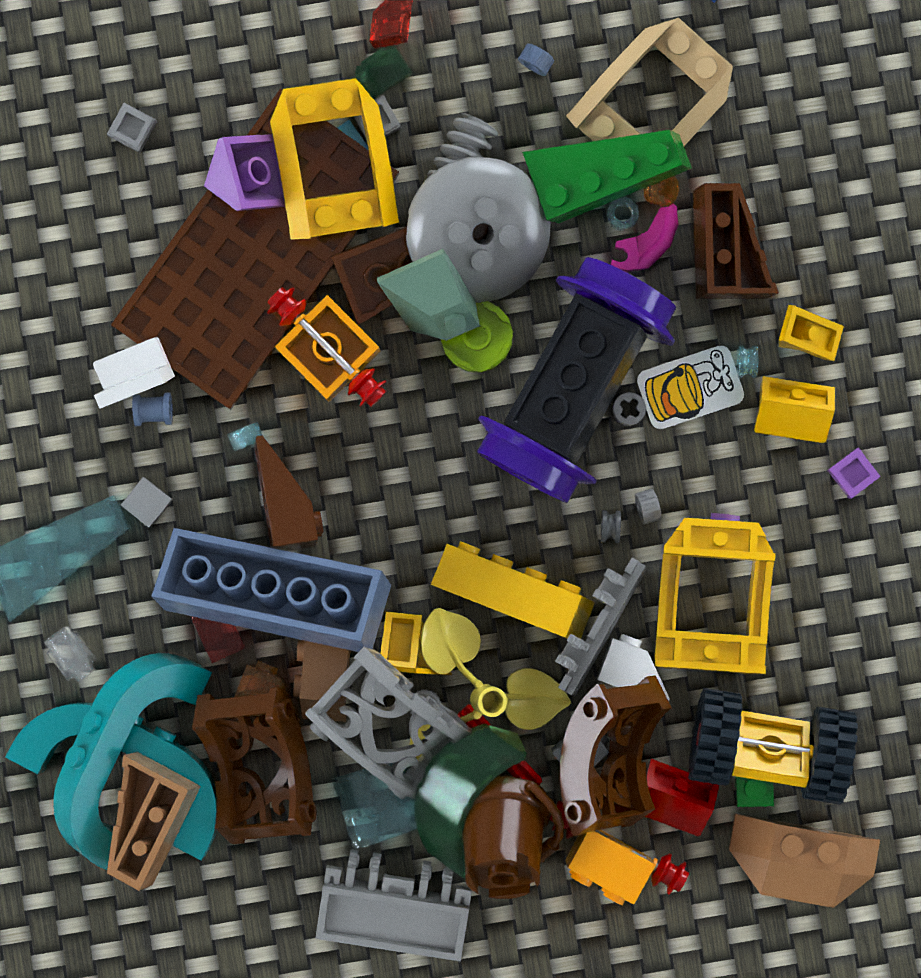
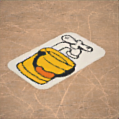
(690, 387)

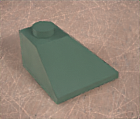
(431, 297)

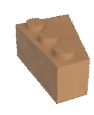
(320, 671)
(148, 819)

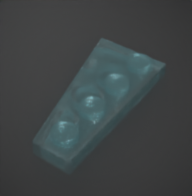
(54, 552)

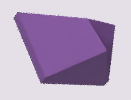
(246, 173)

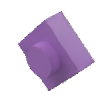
(853, 473)

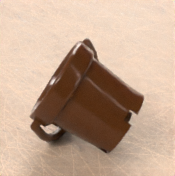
(506, 837)

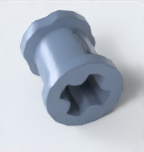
(152, 409)

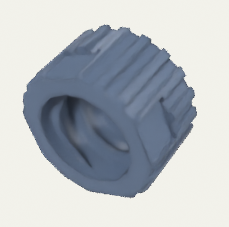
(536, 59)

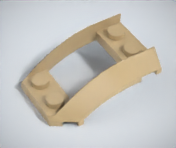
(687, 52)

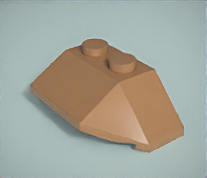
(802, 860)

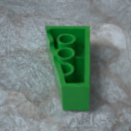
(598, 172)

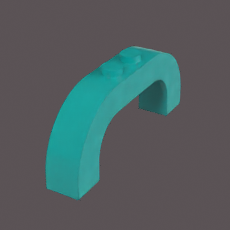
(47, 731)
(103, 737)

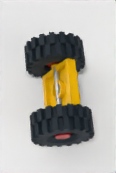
(773, 748)

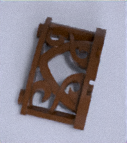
(630, 719)
(218, 730)

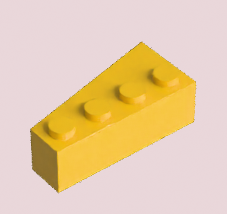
(513, 592)

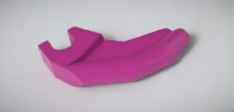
(651, 245)

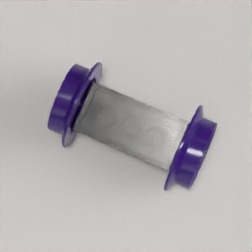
(577, 377)

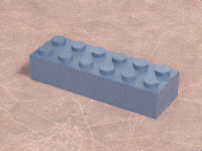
(272, 590)

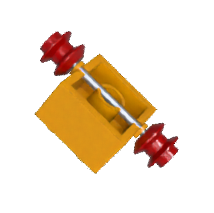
(327, 347)
(618, 866)

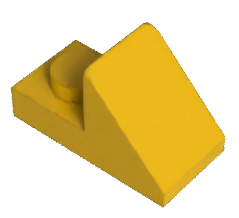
(810, 333)

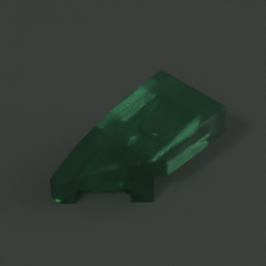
(382, 70)

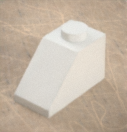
(626, 663)

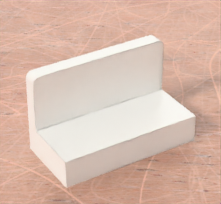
(132, 371)

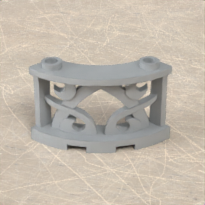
(380, 681)

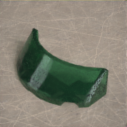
(454, 783)

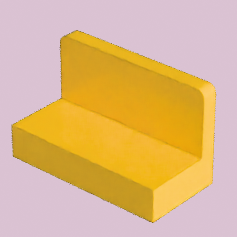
(795, 409)

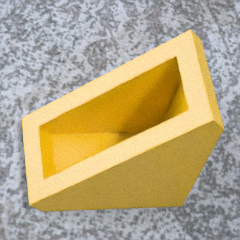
(402, 643)

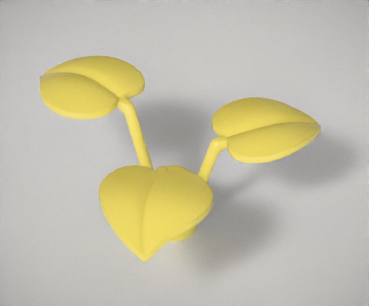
(531, 697)

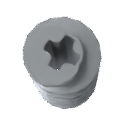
(466, 141)

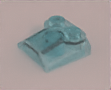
(372, 808)

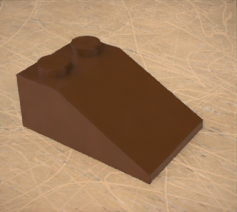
(286, 506)

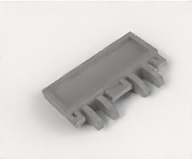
(581, 655)
(393, 915)

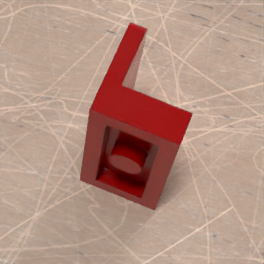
(678, 799)

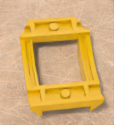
(340, 211)
(710, 650)

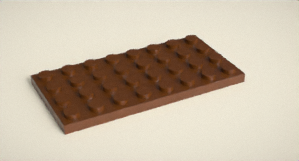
(225, 264)

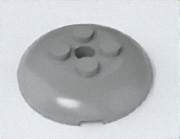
(477, 193)

